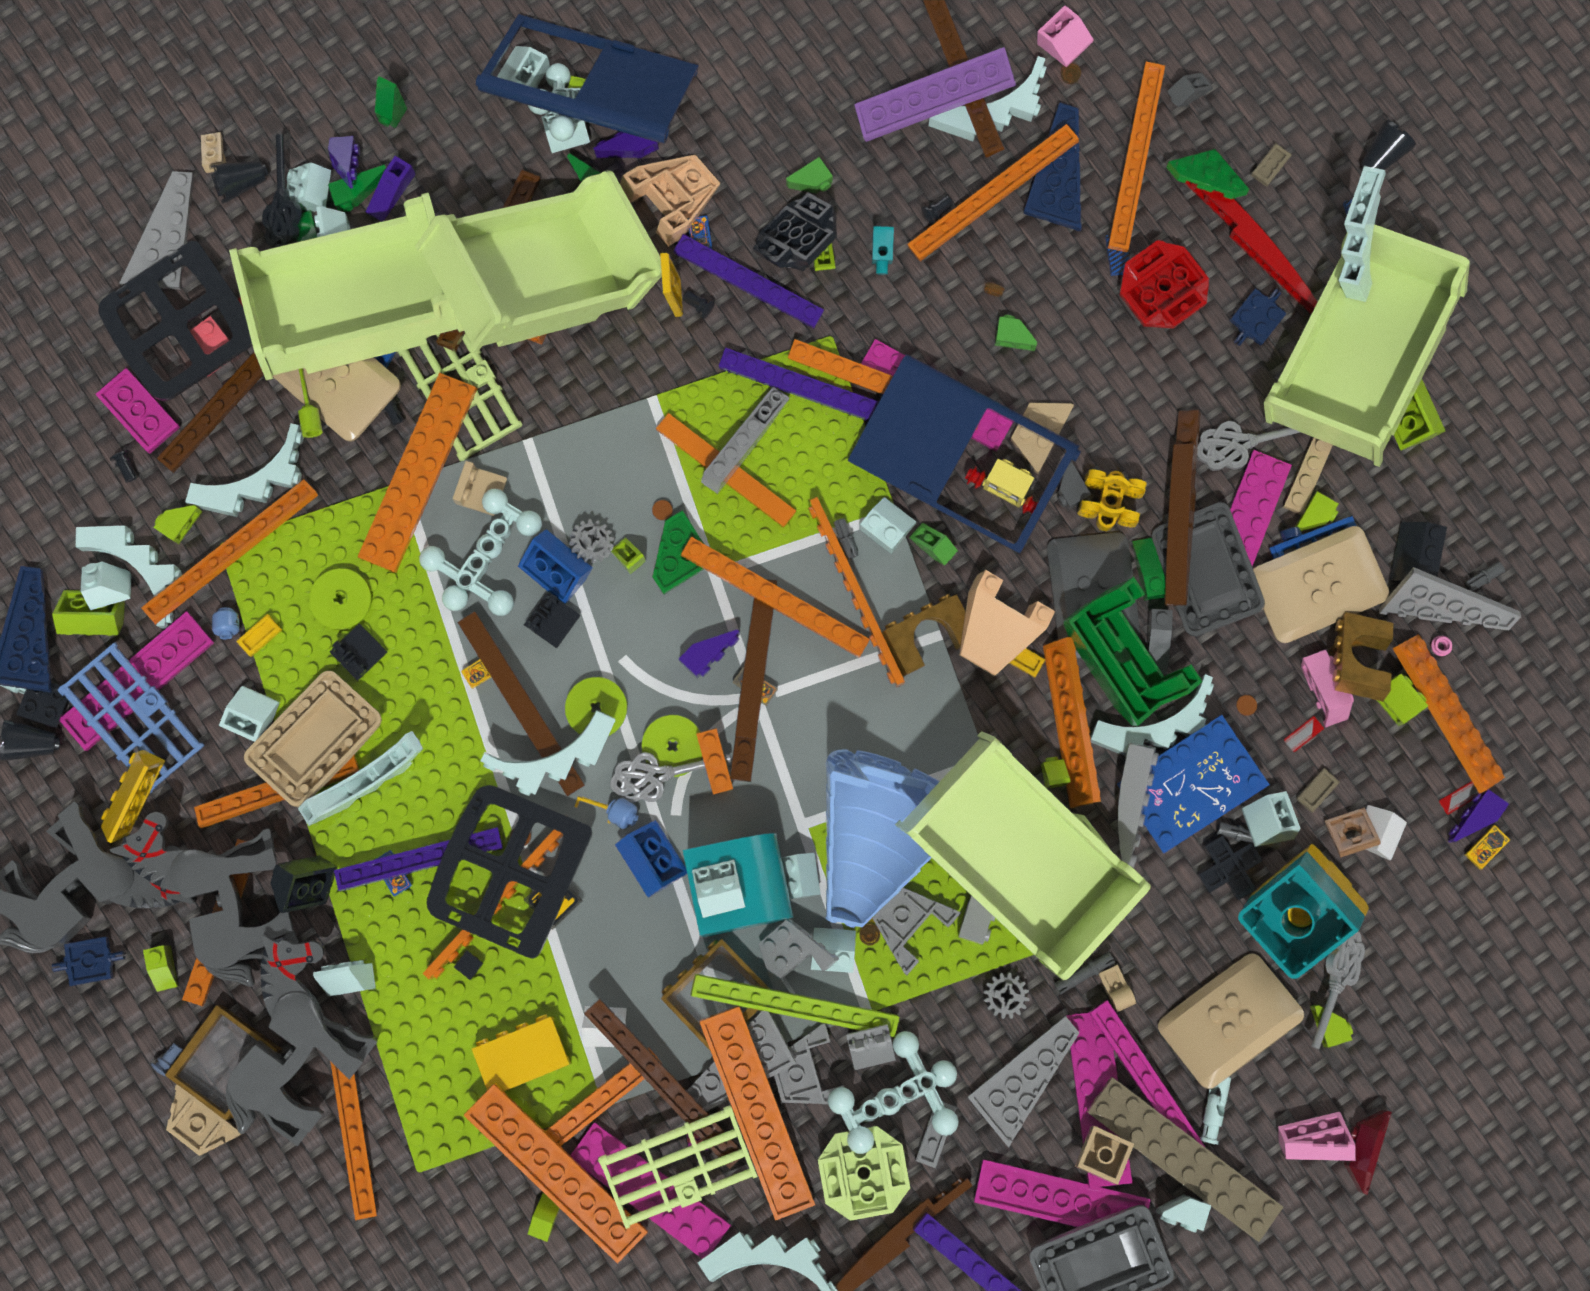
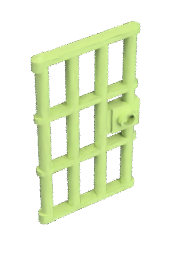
(476, 376)
(683, 1182)

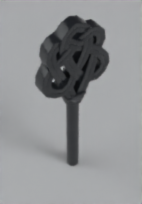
(282, 215)

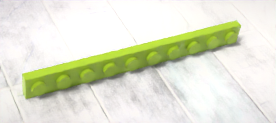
(791, 1004)

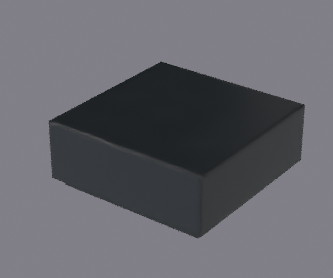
(468, 965)

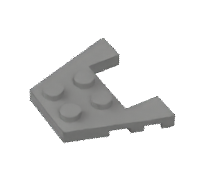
(901, 919)
(787, 949)
(800, 1081)

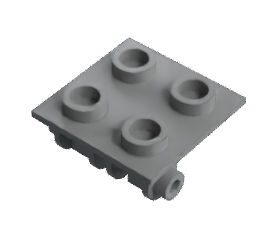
(870, 1047)

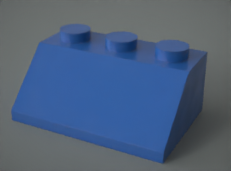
(554, 566)
(651, 858)

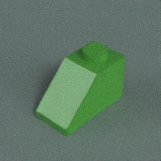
(811, 178)
(1014, 334)
(934, 543)

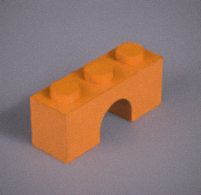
(714, 761)

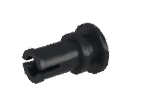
(934, 210)
(701, 305)
(394, 413)
(124, 465)

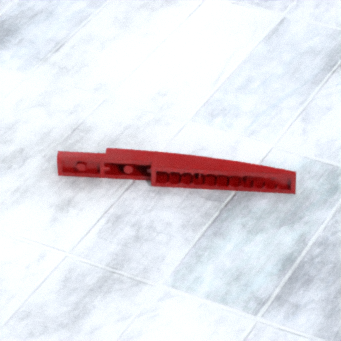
(1257, 245)

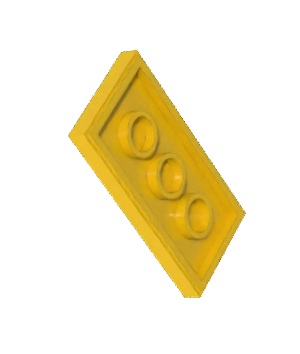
(671, 285)

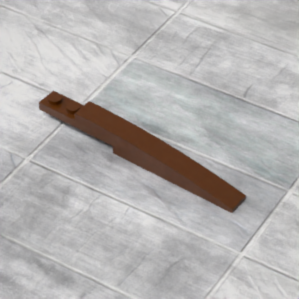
(1182, 508)
(752, 691)
(516, 695)
(893, 1241)

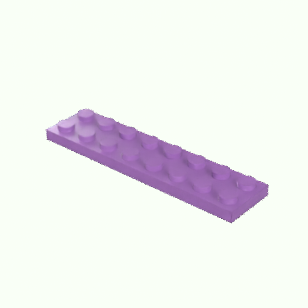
(935, 94)

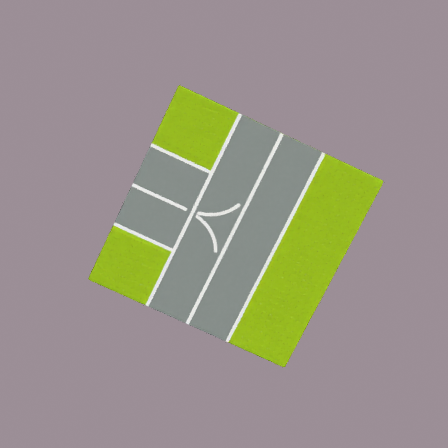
(628, 632)

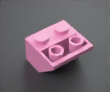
(1064, 36)

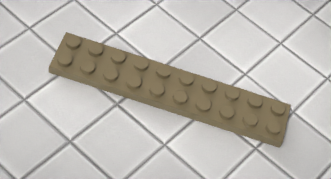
(1185, 1159)

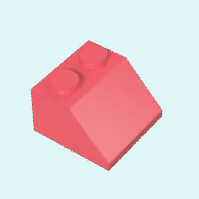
(209, 336)

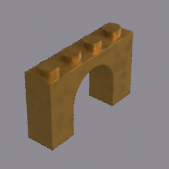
(901, 635)
(1351, 675)

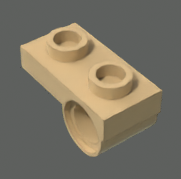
(212, 150)
(1117, 988)

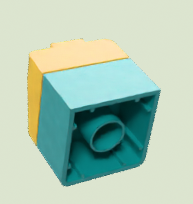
(1303, 912)

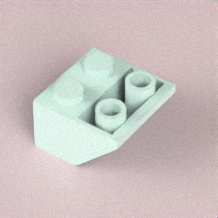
(525, 66)
(579, 137)
(308, 186)
(330, 221)
(249, 713)
(1271, 819)
(801, 875)
(718, 888)
(346, 978)
(1186, 1210)

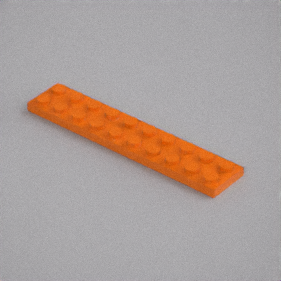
(417, 473)
(757, 1112)
(554, 1172)

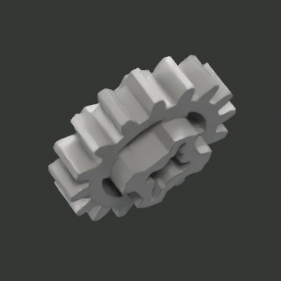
(581, 541)
(1014, 997)

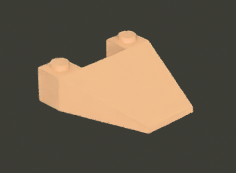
(677, 189)
(995, 631)

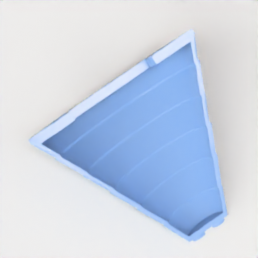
(865, 849)

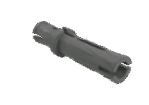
(1240, 833)
(1088, 970)

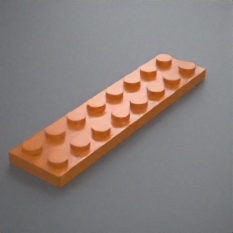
(1449, 713)
(1071, 722)

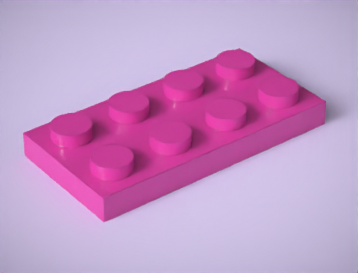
(137, 410)

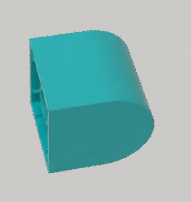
(760, 878)

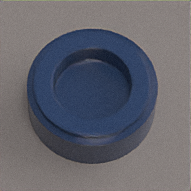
(1291, 533)

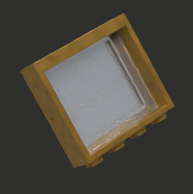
(718, 963)
(212, 1056)

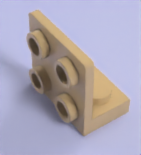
(474, 484)

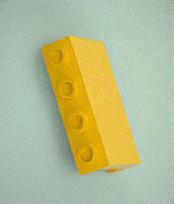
(521, 1054)

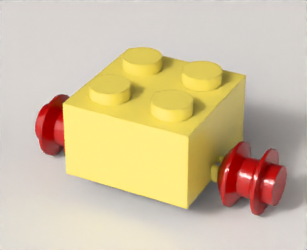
(1006, 483)

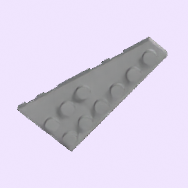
(165, 231)
(1443, 601)
(773, 1054)
(1016, 1087)

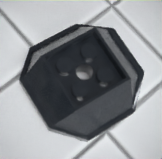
(798, 233)

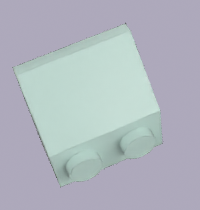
(887, 525)
(104, 584)
(839, 943)

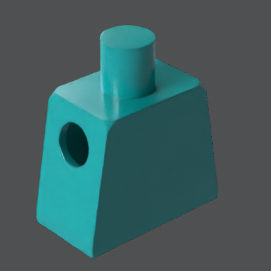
(882, 241)

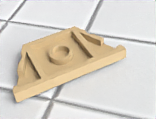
(1032, 446)
(197, 1124)

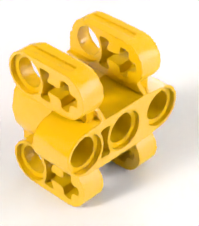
(1131, 488)

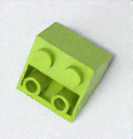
(1403, 700)

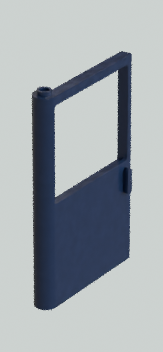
(623, 92)
(924, 431)

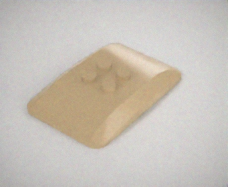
(346, 395)
(1320, 584)
(313, 738)
(1230, 1020)

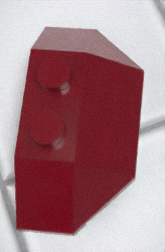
(1368, 1140)

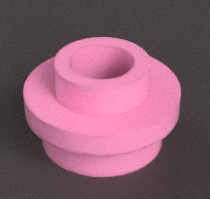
(1445, 641)

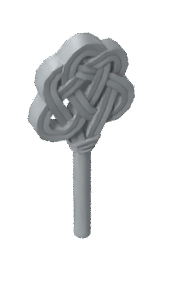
(1213, 455)
(628, 787)
(1344, 969)

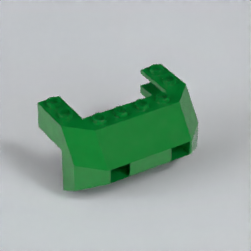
(1119, 657)

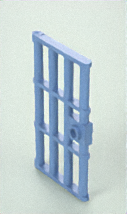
(143, 707)

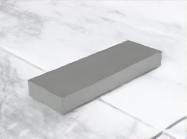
(932, 1143)

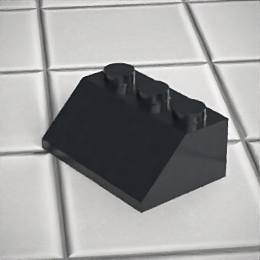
(1419, 547)
(302, 883)

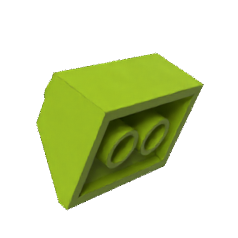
(1419, 420)
(75, 617)

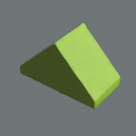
(825, 260)
(628, 555)
(543, 1218)

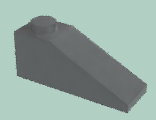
(1159, 637)

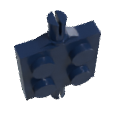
(1257, 317)
(88, 961)

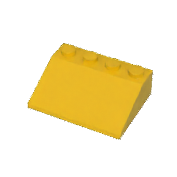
(131, 796)

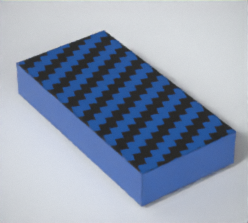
(1116, 259)

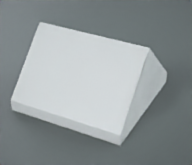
(1389, 830)
(592, 1036)

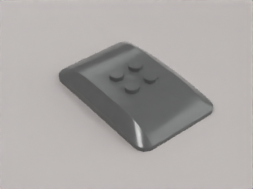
(1085, 569)
(1220, 574)
(1105, 1255)

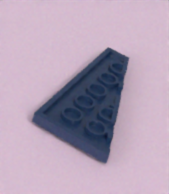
(1057, 186)
(24, 635)

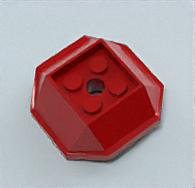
(1167, 266)

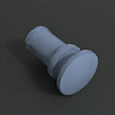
(165, 1062)

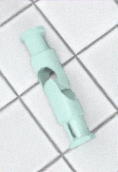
(1215, 1112)

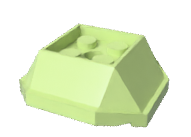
(867, 1196)

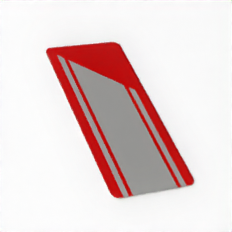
(1303, 734)
(1458, 798)

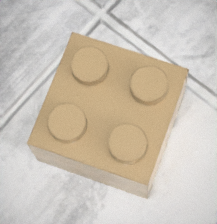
(1104, 1155)

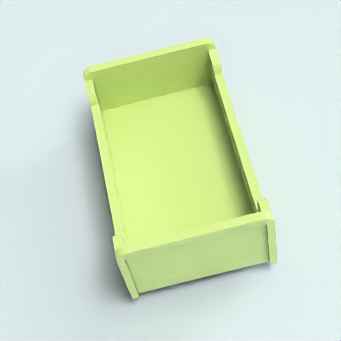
(542, 262)
(343, 295)
(1367, 358)
(1024, 856)

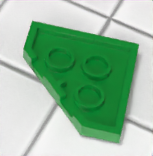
(1209, 173)
(670, 566)

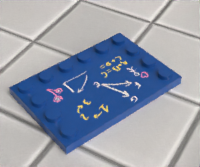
(1199, 783)

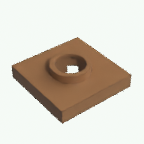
(1354, 820)

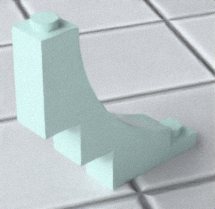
(1359, 223)

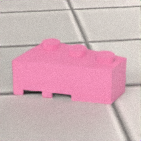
(1318, 673)
(1317, 1139)

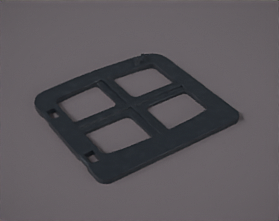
(176, 321)
(506, 869)

